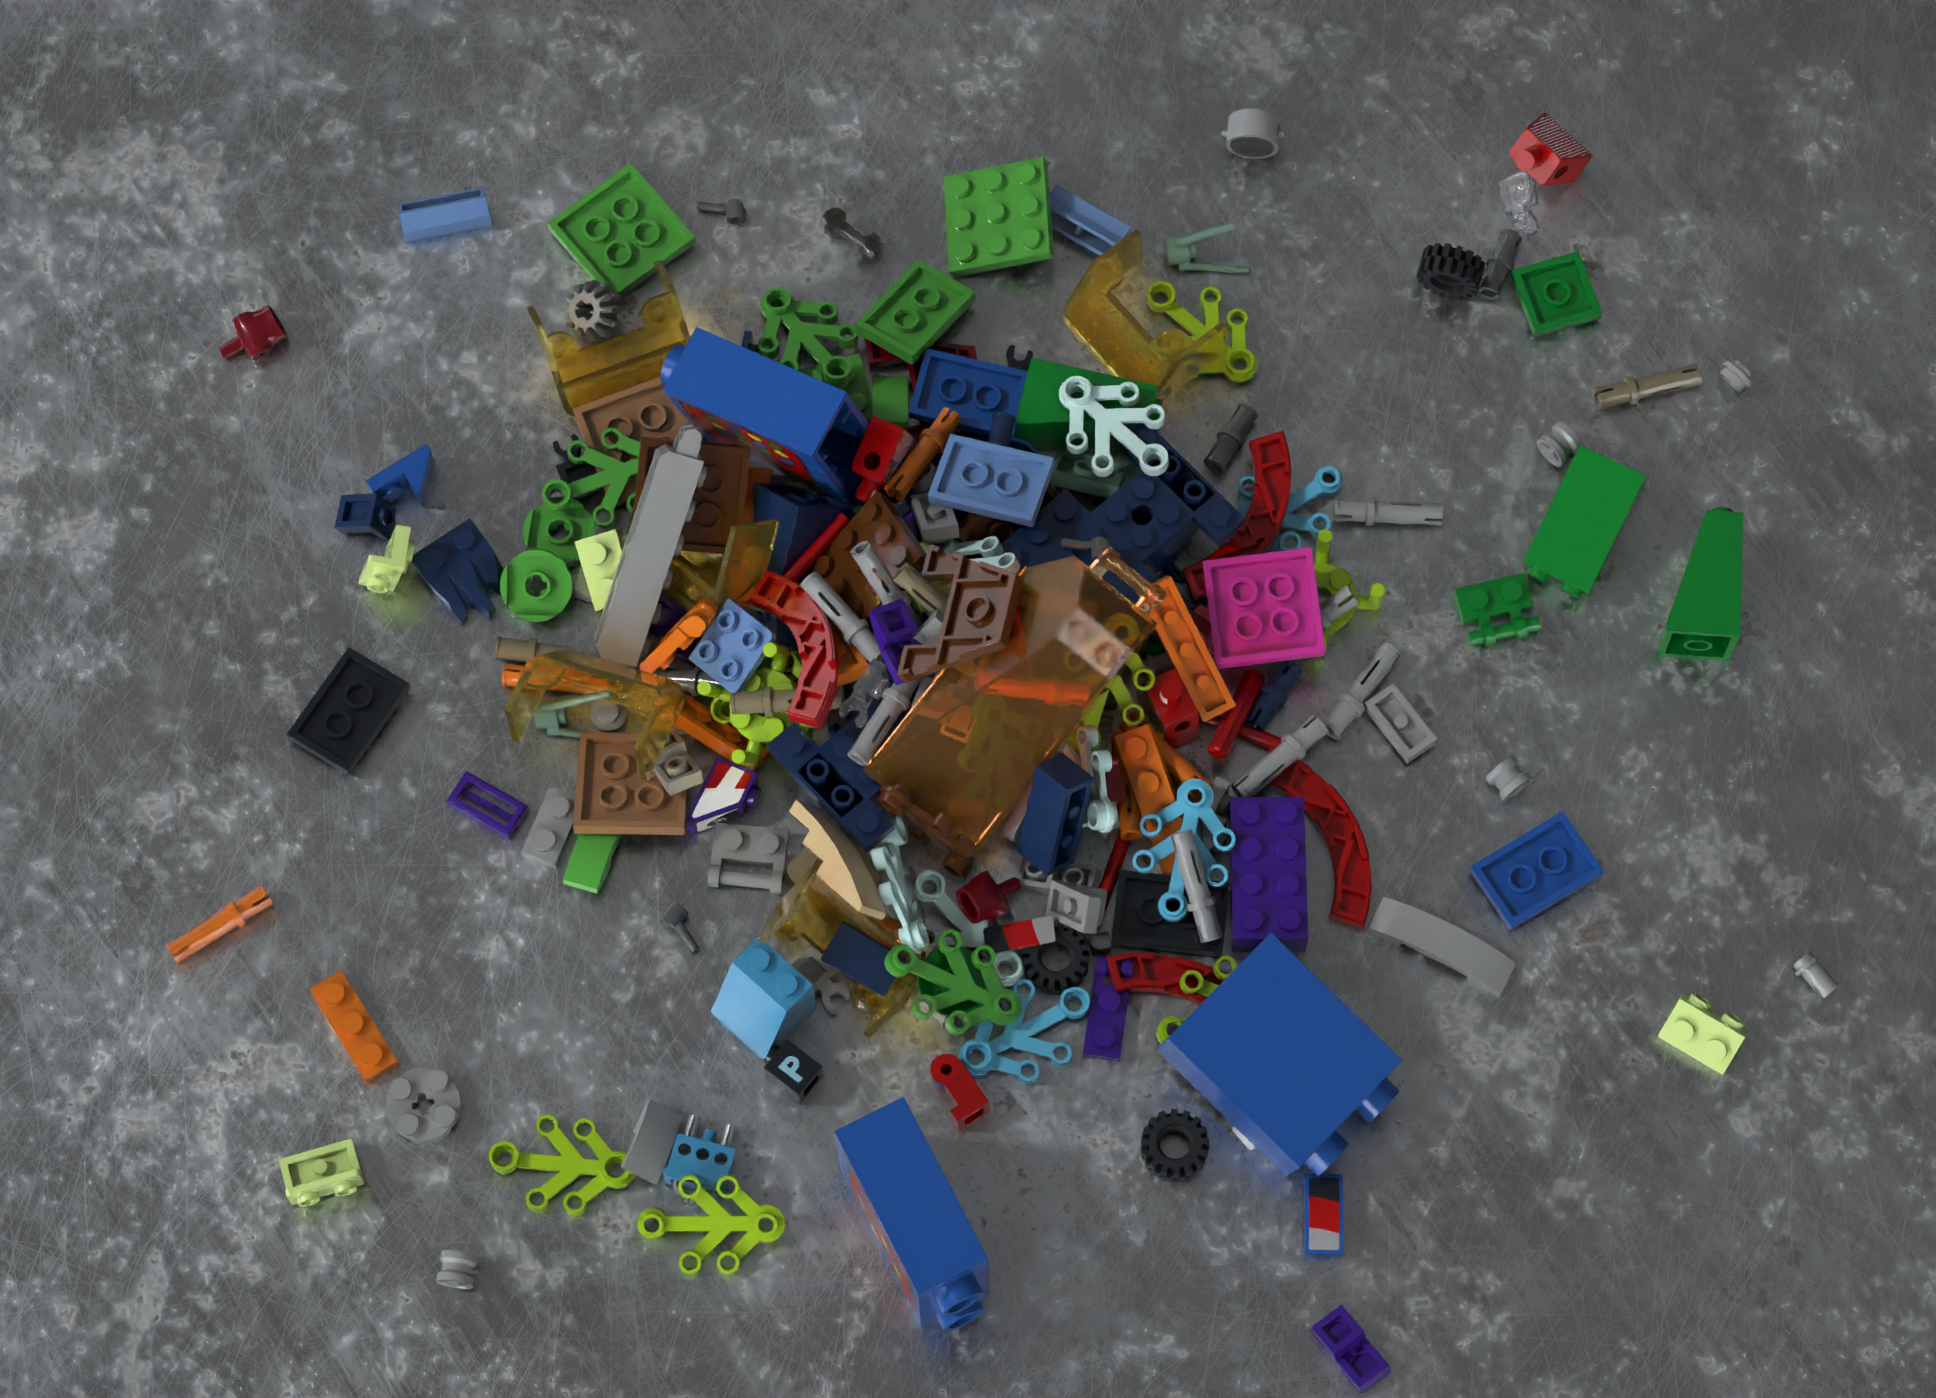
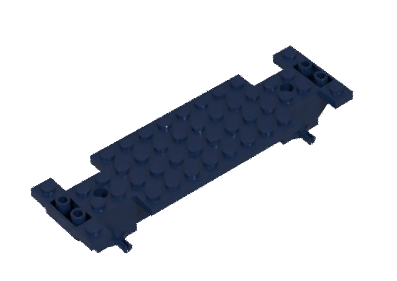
(1176, 505)

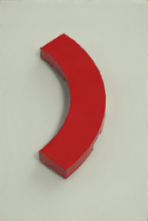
(1264, 514)
(815, 646)
(1341, 837)
(1159, 975)

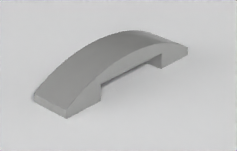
(1442, 942)

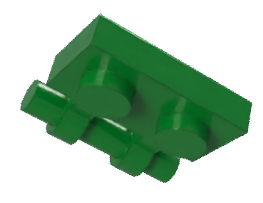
(1495, 600)

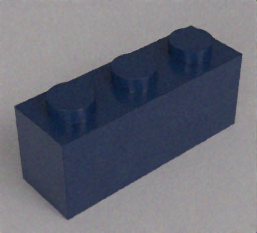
(1055, 814)

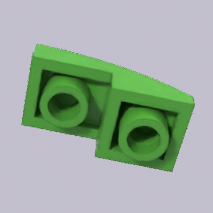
(891, 399)
(590, 861)

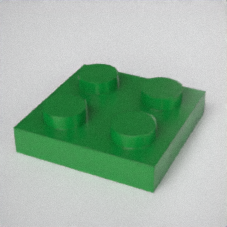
(1556, 294)

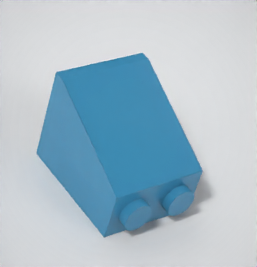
(763, 999)

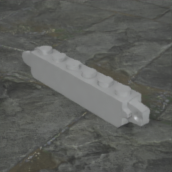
(650, 549)

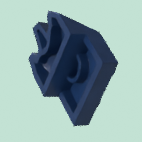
(461, 571)

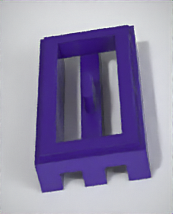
(513, 820)

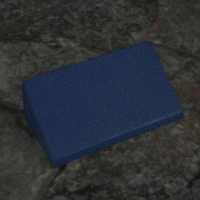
(860, 958)

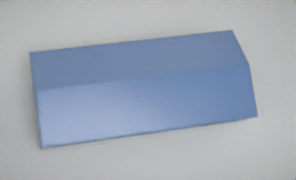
(444, 214)
(1085, 222)

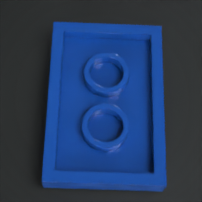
(968, 387)
(1536, 870)

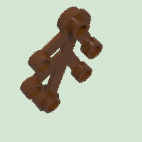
(922, 825)

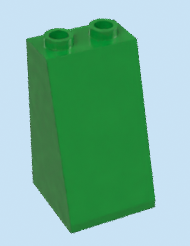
(1047, 422)
(1584, 522)
(1708, 600)

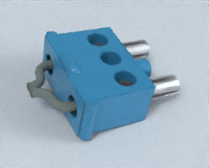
(707, 1169)

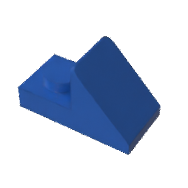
(411, 472)

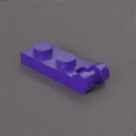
(1106, 1013)

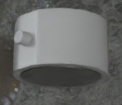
(1253, 133)

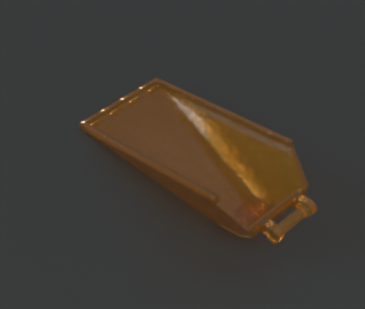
(995, 718)

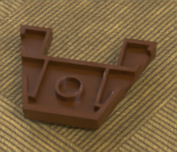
(975, 617)

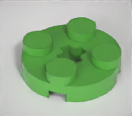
(544, 520)
(522, 600)

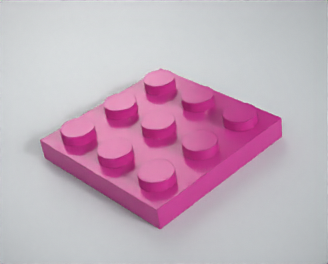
(1264, 608)

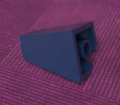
(800, 518)

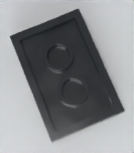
(348, 711)
(1141, 925)

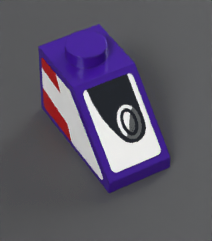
(723, 796)

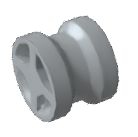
(1558, 444)
(1509, 778)
(457, 1269)

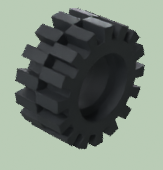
(1450, 271)
(1063, 979)
(1180, 1123)

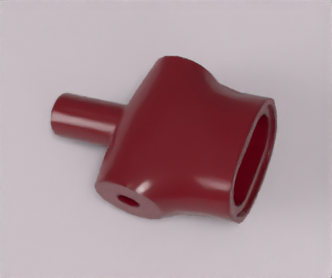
(255, 332)
(986, 899)

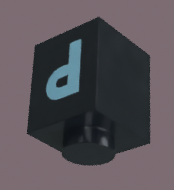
(792, 1070)

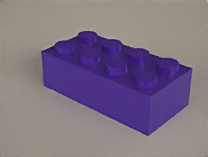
(1268, 872)

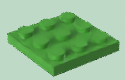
(998, 217)
(621, 231)

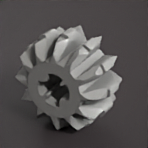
(592, 297)

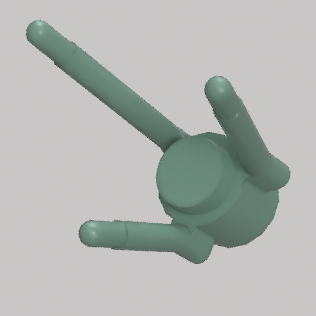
(1182, 248)
(553, 711)

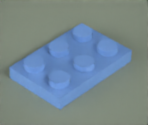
(991, 480)

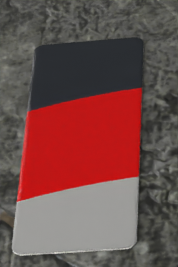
(1020, 934)

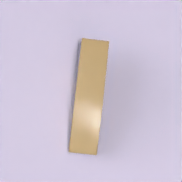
(841, 863)

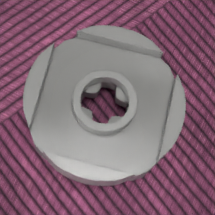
(410, 1122)

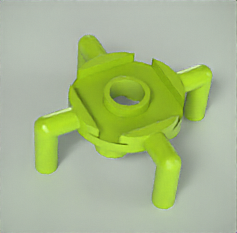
(1332, 579)
(755, 726)

